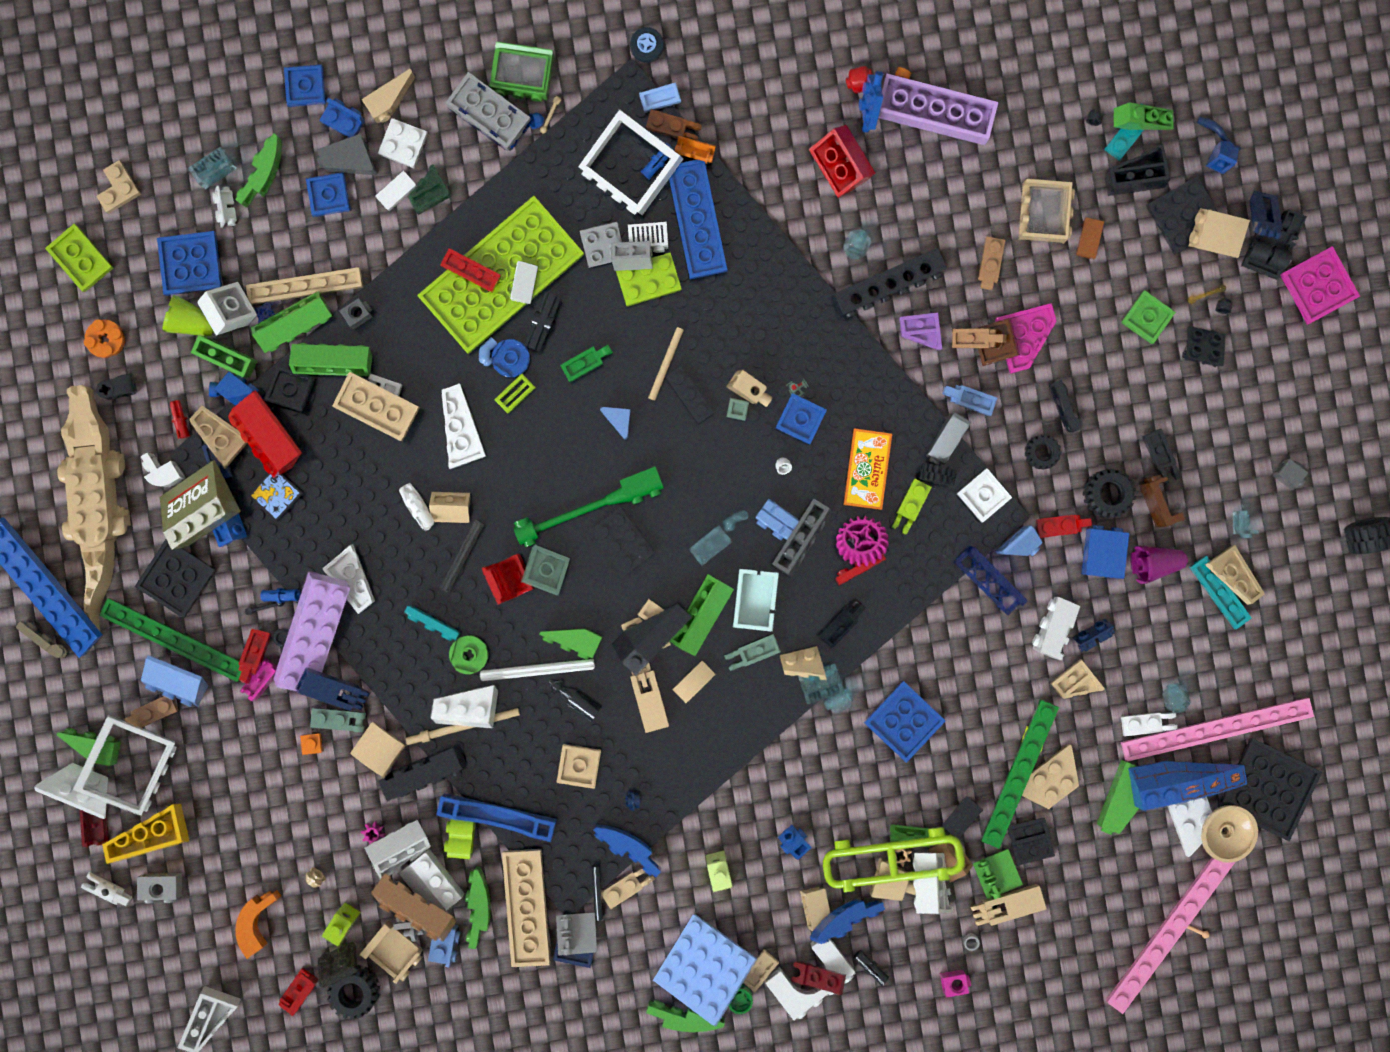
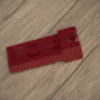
(819, 978)

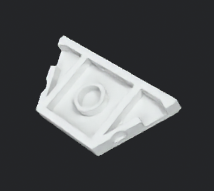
(61, 787)
(1188, 821)

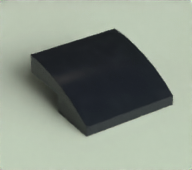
(1030, 841)

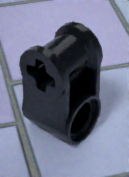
(120, 387)

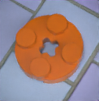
(100, 328)

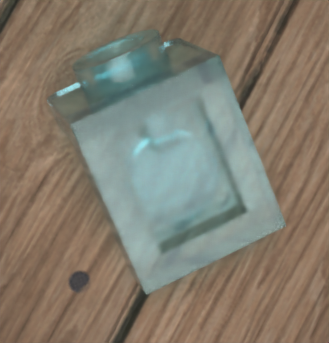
(1240, 524)

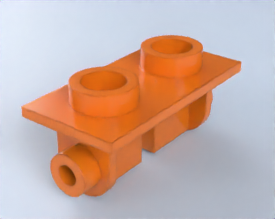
(695, 149)

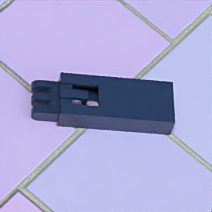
(1265, 216)
(327, 689)

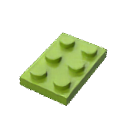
(79, 258)
(649, 283)

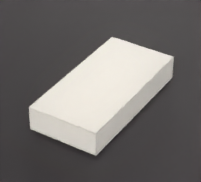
(396, 191)

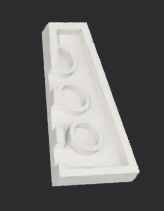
(461, 433)

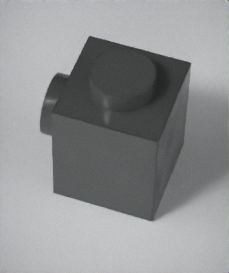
(1290, 473)

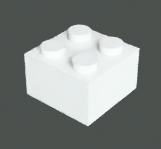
(226, 308)

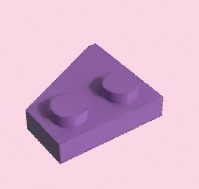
(922, 329)

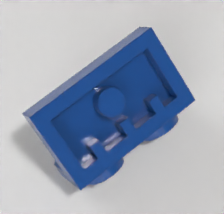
(341, 118)
(230, 531)

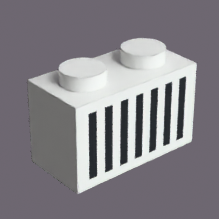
(652, 232)

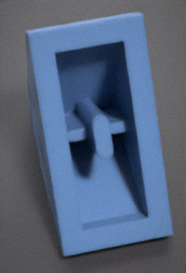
(619, 419)

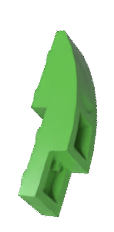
(267, 165)
(478, 899)
(677, 1020)

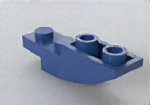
(622, 841)
(840, 920)

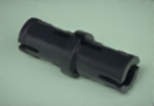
(862, 959)

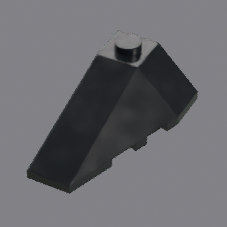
(645, 640)

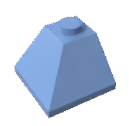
(1022, 543)

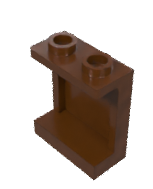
(1157, 503)

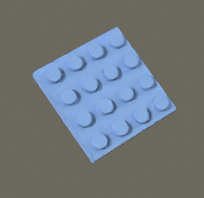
(705, 969)

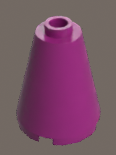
(1156, 562)

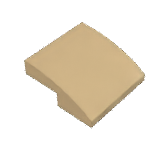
(377, 749)

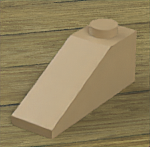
(387, 98)

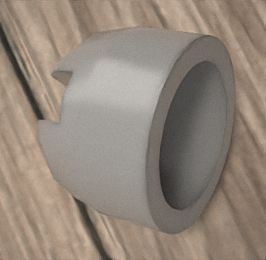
(971, 944)

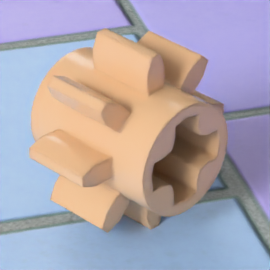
(902, 859)

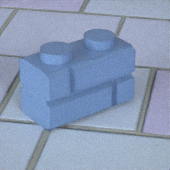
(777, 520)

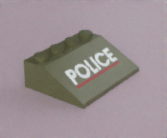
(196, 506)

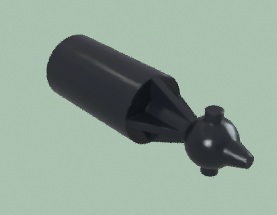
(576, 700)

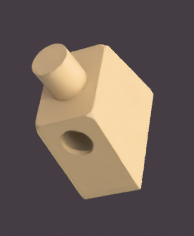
(743, 382)
(890, 890)

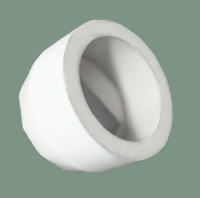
(783, 466)

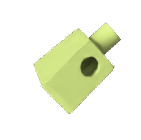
(718, 871)

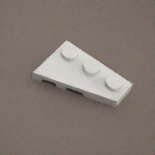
(348, 568)

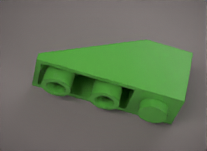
(1142, 117)
(580, 640)
(84, 743)

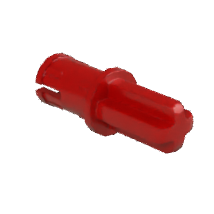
(179, 420)

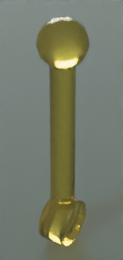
(1192, 299)

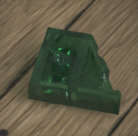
(428, 192)

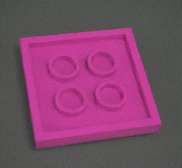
(1320, 285)

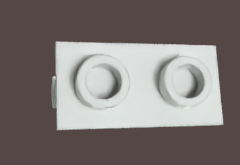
(222, 199)

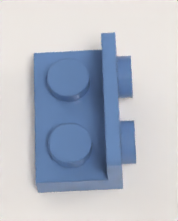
(444, 951)

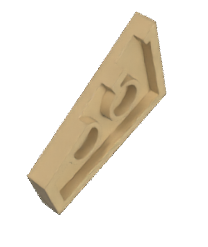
(1235, 573)

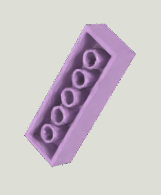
(937, 109)
(311, 628)

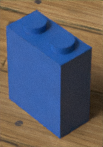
(1105, 552)

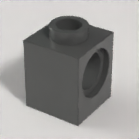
(348, 313)

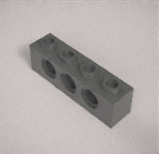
(802, 538)

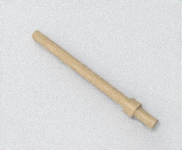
(426, 736)

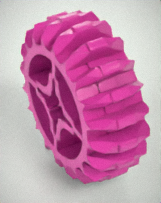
(866, 550)

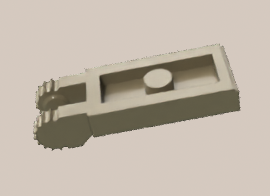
(42, 640)

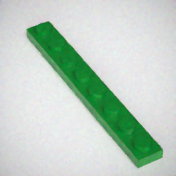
(171, 639)
(1019, 773)

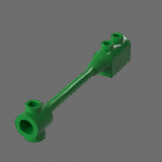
(632, 489)

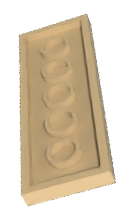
(526, 907)

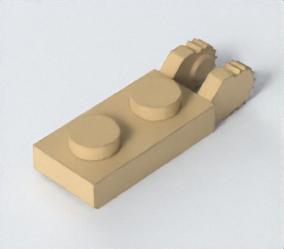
(625, 888)

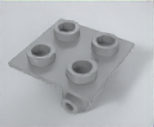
(598, 243)
(576, 934)

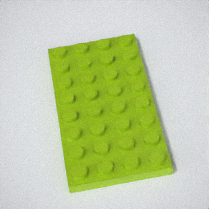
(525, 236)

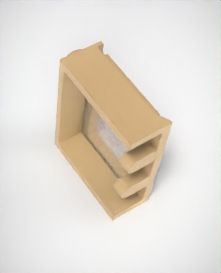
(1046, 210)

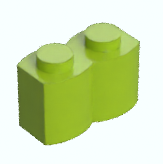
(460, 839)

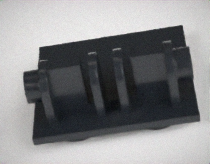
(1205, 347)

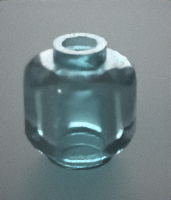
(857, 244)
(1176, 698)
(839, 702)

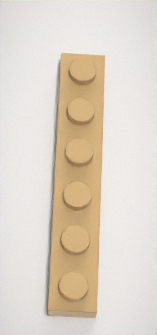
(304, 286)

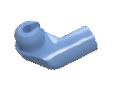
(484, 351)

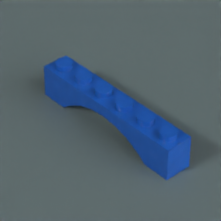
(476, 811)

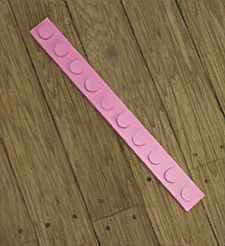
(1217, 729)
(1168, 934)

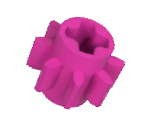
(377, 830)

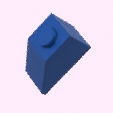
(1223, 157)

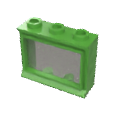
(521, 71)

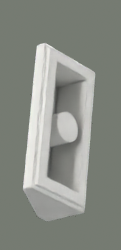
(524, 282)

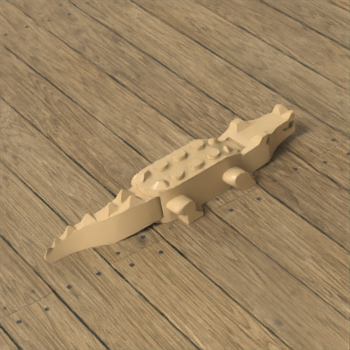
(91, 494)

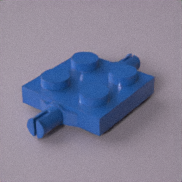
(871, 101)

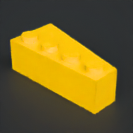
(156, 833)

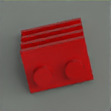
(506, 578)

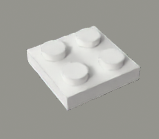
(403, 143)
(984, 495)

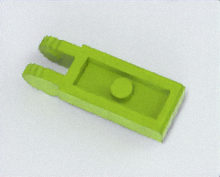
(912, 504)

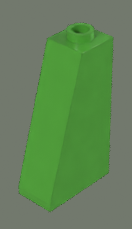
(1119, 803)

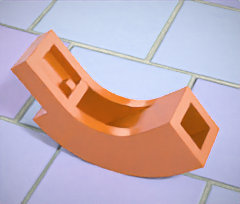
(247, 930)

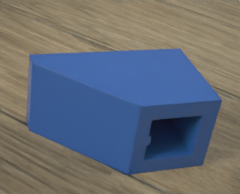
(234, 388)

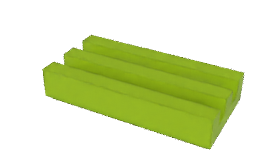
(513, 395)

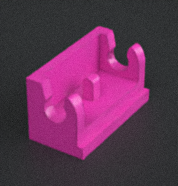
(260, 681)

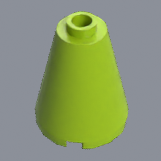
(186, 319)

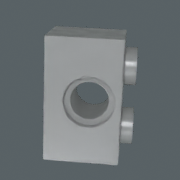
(148, 890)

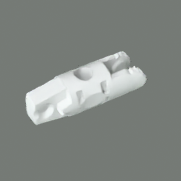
(416, 506)
(115, 895)

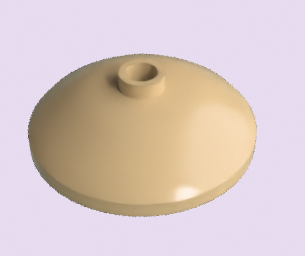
(1236, 840)

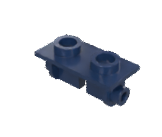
(1086, 638)

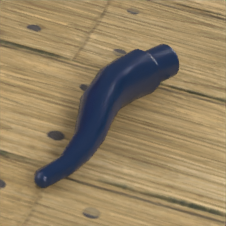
(1214, 126)

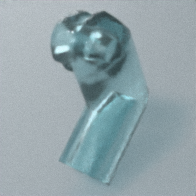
(736, 517)

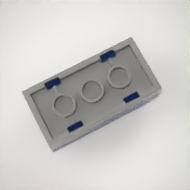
(488, 112)

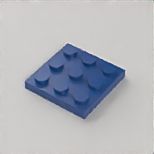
(189, 263)
(904, 721)

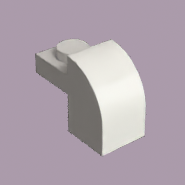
(163, 476)

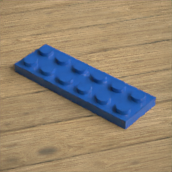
(697, 220)

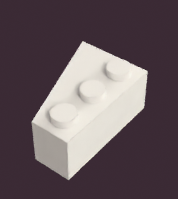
(1055, 627)
(468, 708)
(208, 1015)

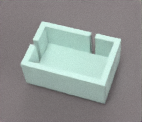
(755, 599)

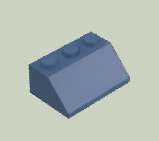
(173, 681)

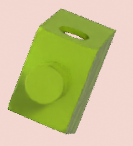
(341, 925)

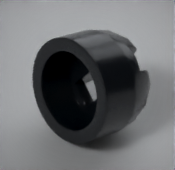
(1094, 118)
(1224, 306)

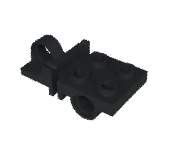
(1273, 255)

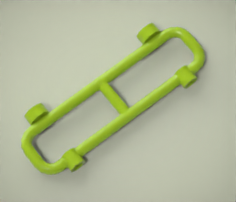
(936, 836)

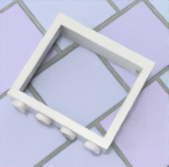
(671, 166)
(153, 784)

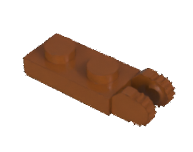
(671, 125)

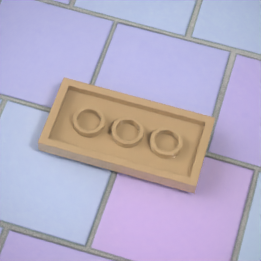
(375, 406)

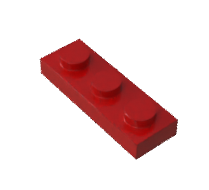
(470, 270)

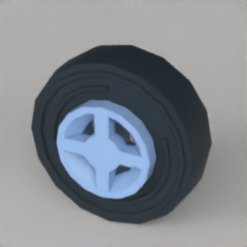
(648, 37)

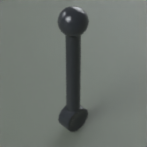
(249, 611)

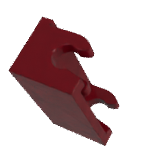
(93, 829)

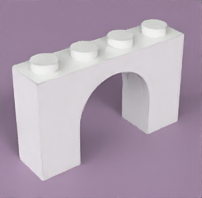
(798, 1000)

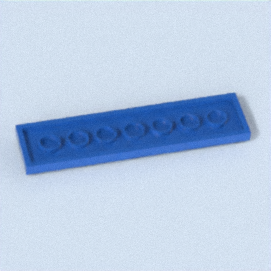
(46, 592)

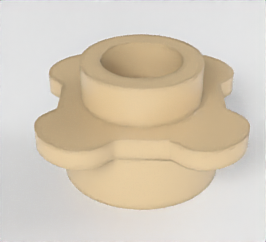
(315, 877)

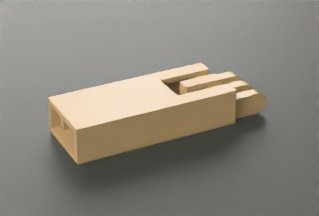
(651, 702)
(1017, 904)

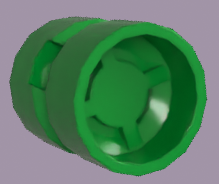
(742, 1000)

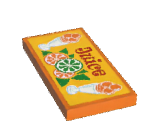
(867, 469)

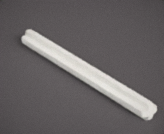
(540, 669)

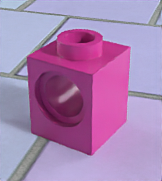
(947, 979)

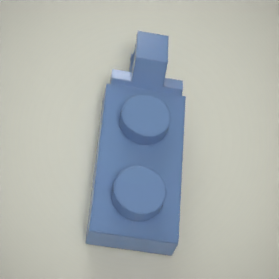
(971, 399)

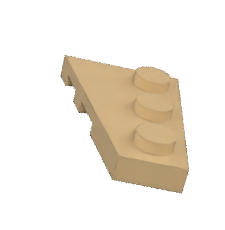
(218, 435)

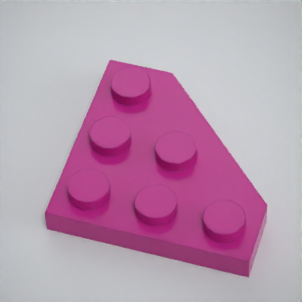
(1031, 332)

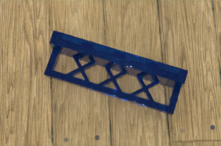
(998, 578)

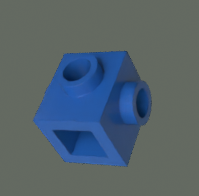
(794, 842)

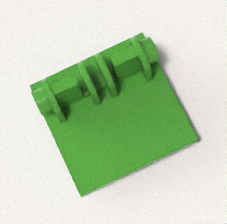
(997, 874)

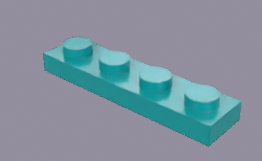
(1220, 594)

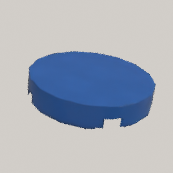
(510, 358)

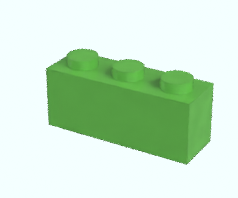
(224, 356)

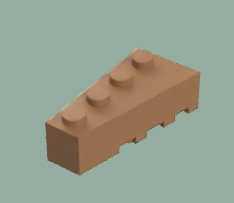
(413, 909)

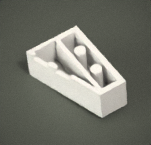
(397, 848)
(931, 893)

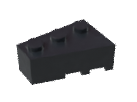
(1140, 174)

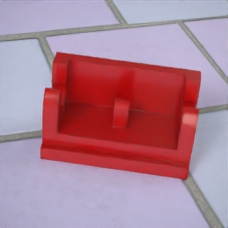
(298, 992)

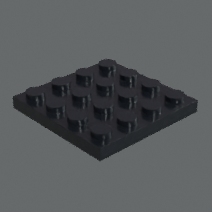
(1275, 788)

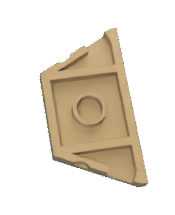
(1053, 779)

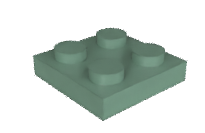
(545, 570)

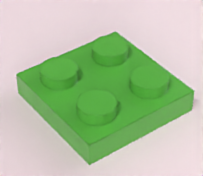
(1148, 317)

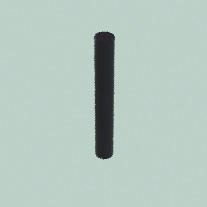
(597, 892)

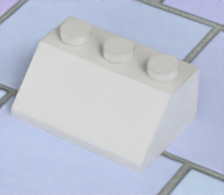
(432, 881)

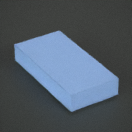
(660, 97)

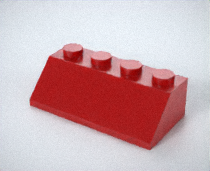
(264, 435)

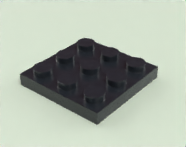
(1177, 212)
(175, 578)

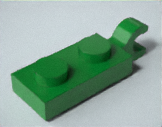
(585, 362)

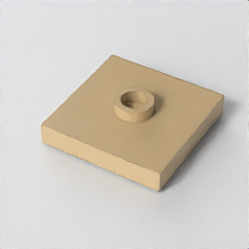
(578, 766)

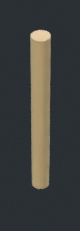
(665, 364)

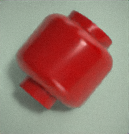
(857, 77)

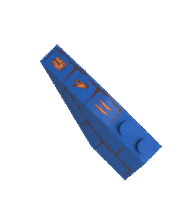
(1180, 782)

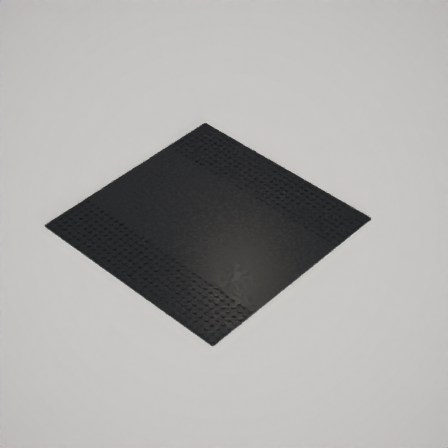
(563, 453)

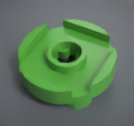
(462, 645)

